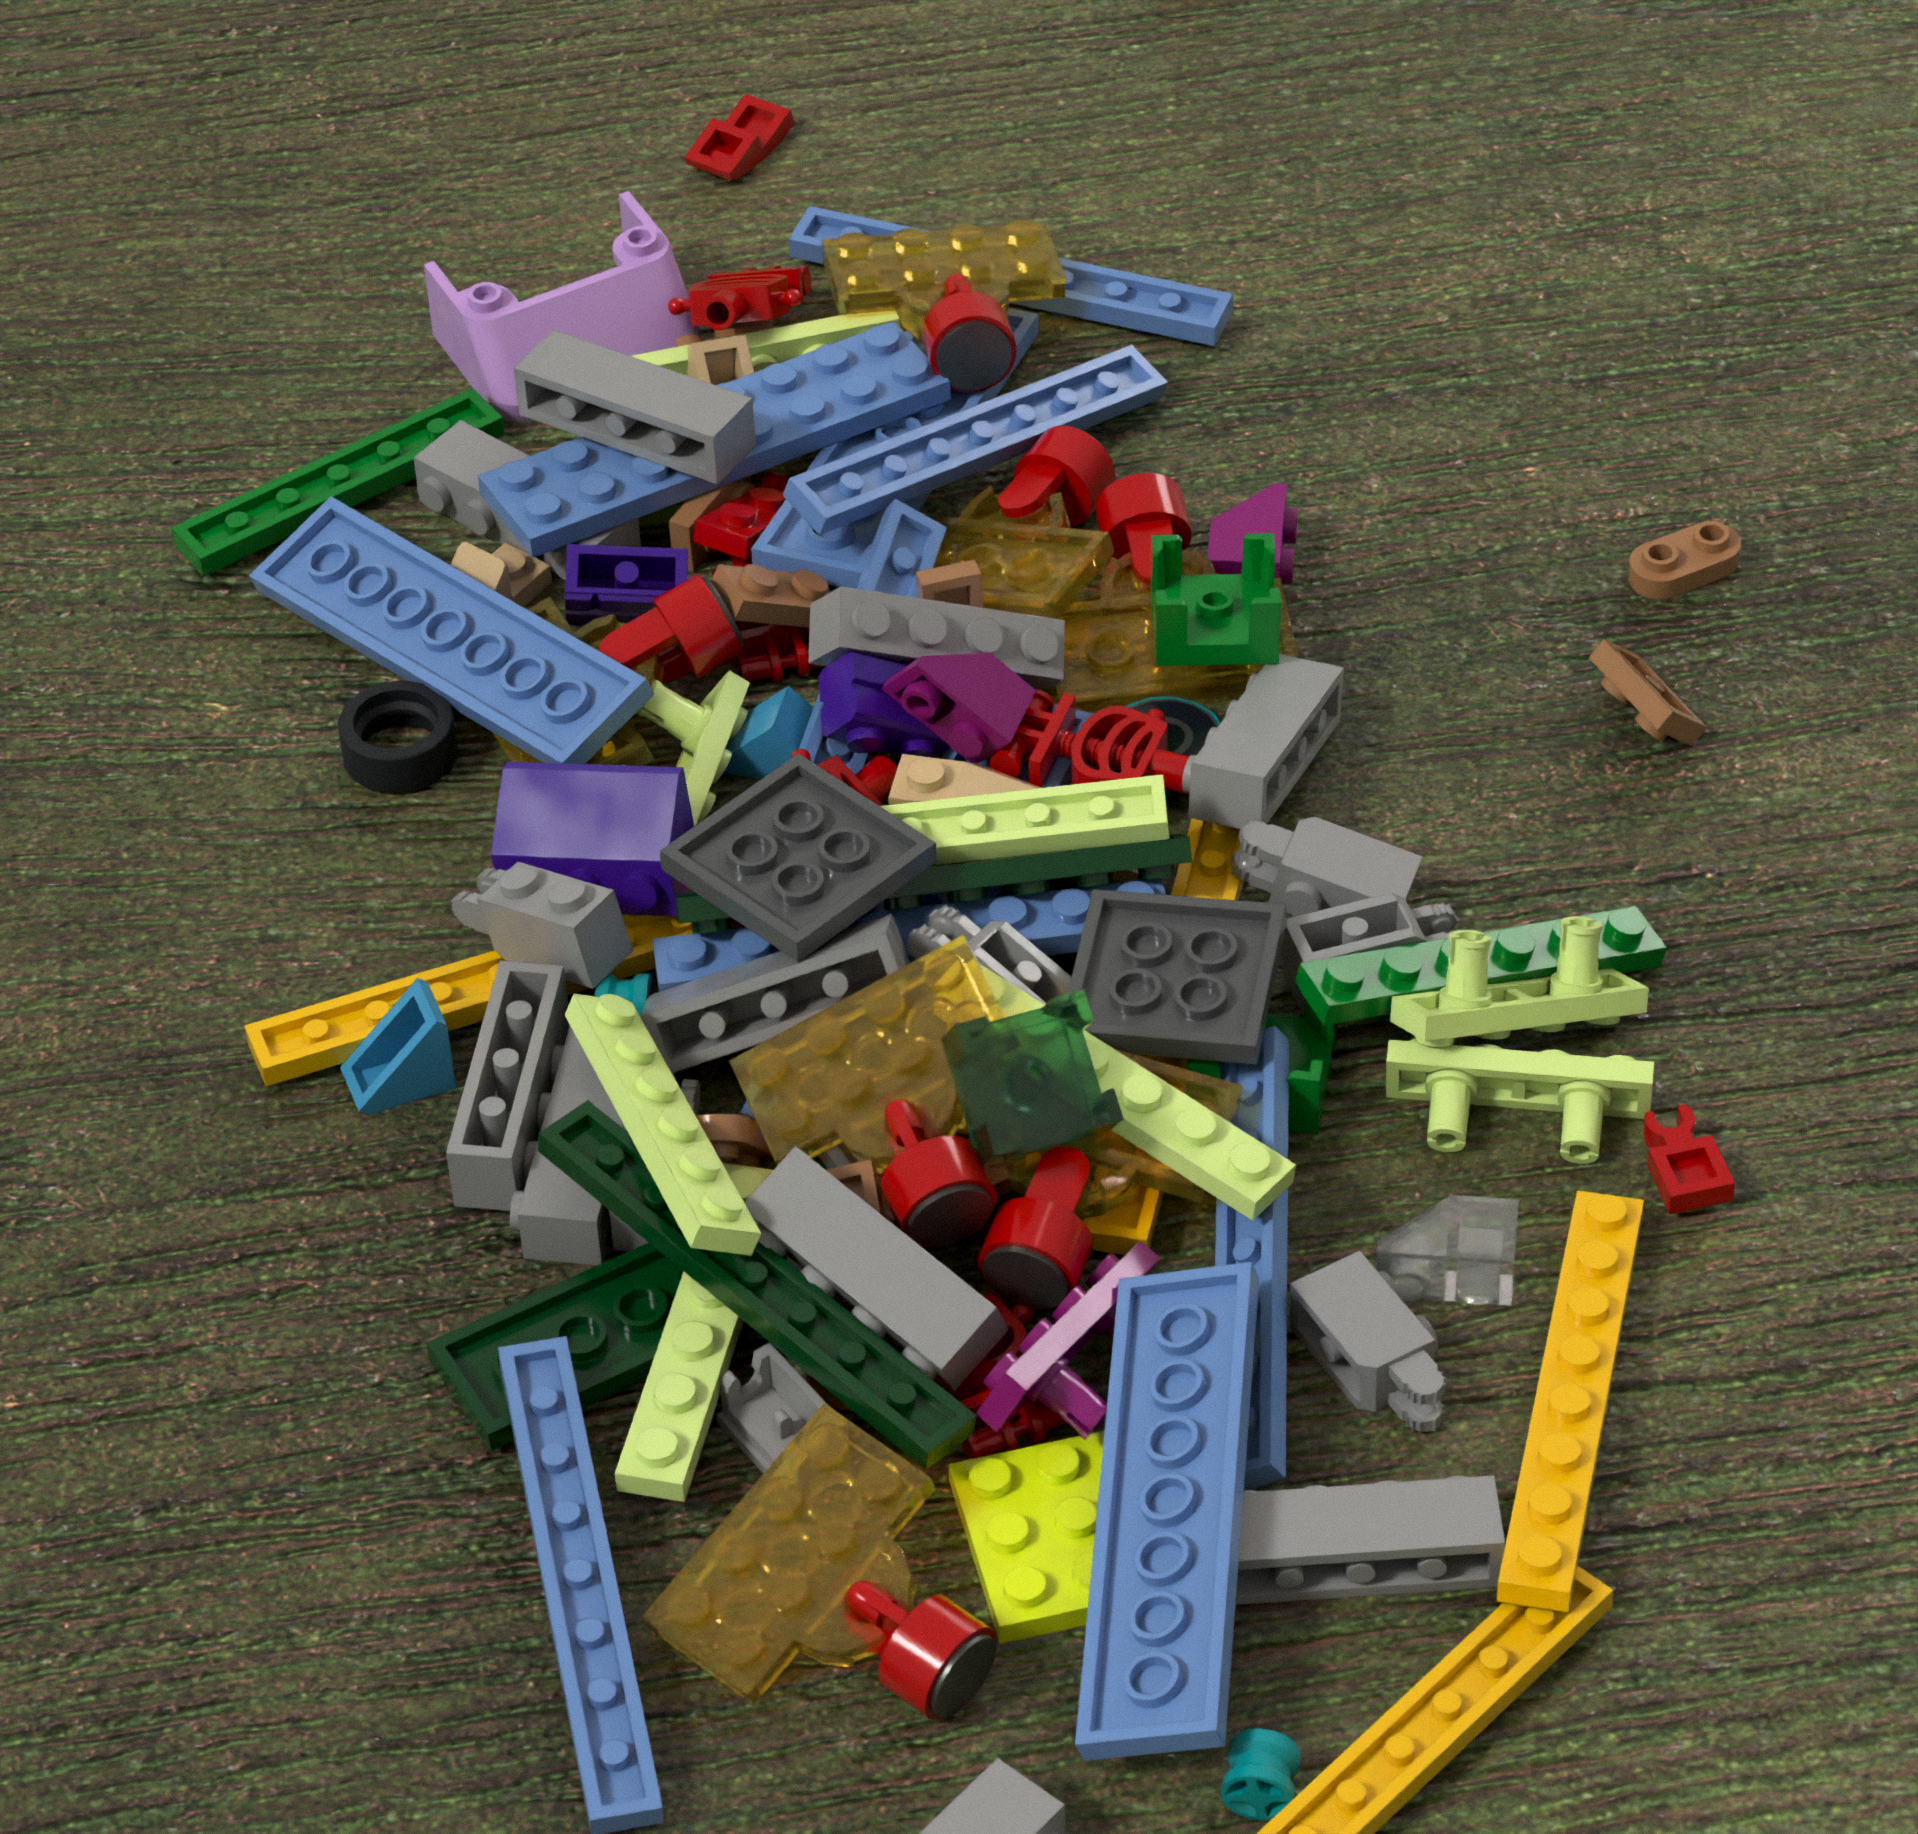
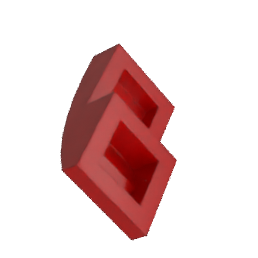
(742, 140)

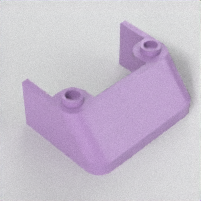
(618, 309)

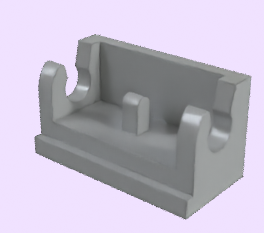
(768, 1408)

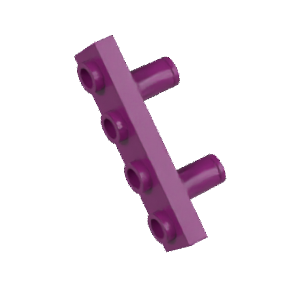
(1048, 1349)

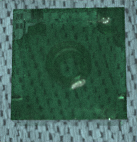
(1029, 1080)

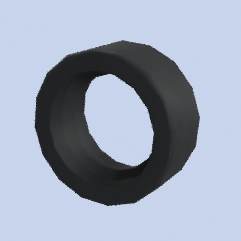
(404, 767)

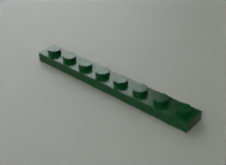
(968, 879)
(767, 1296)

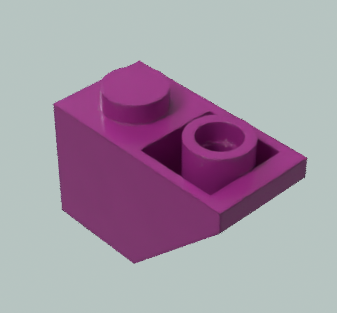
(1258, 514)
(964, 700)

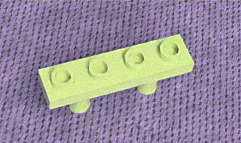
(702, 733)
(1542, 1004)
(1499, 1077)

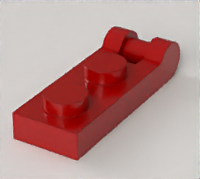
(741, 521)

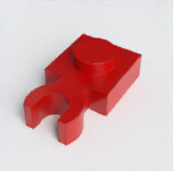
(1686, 1169)

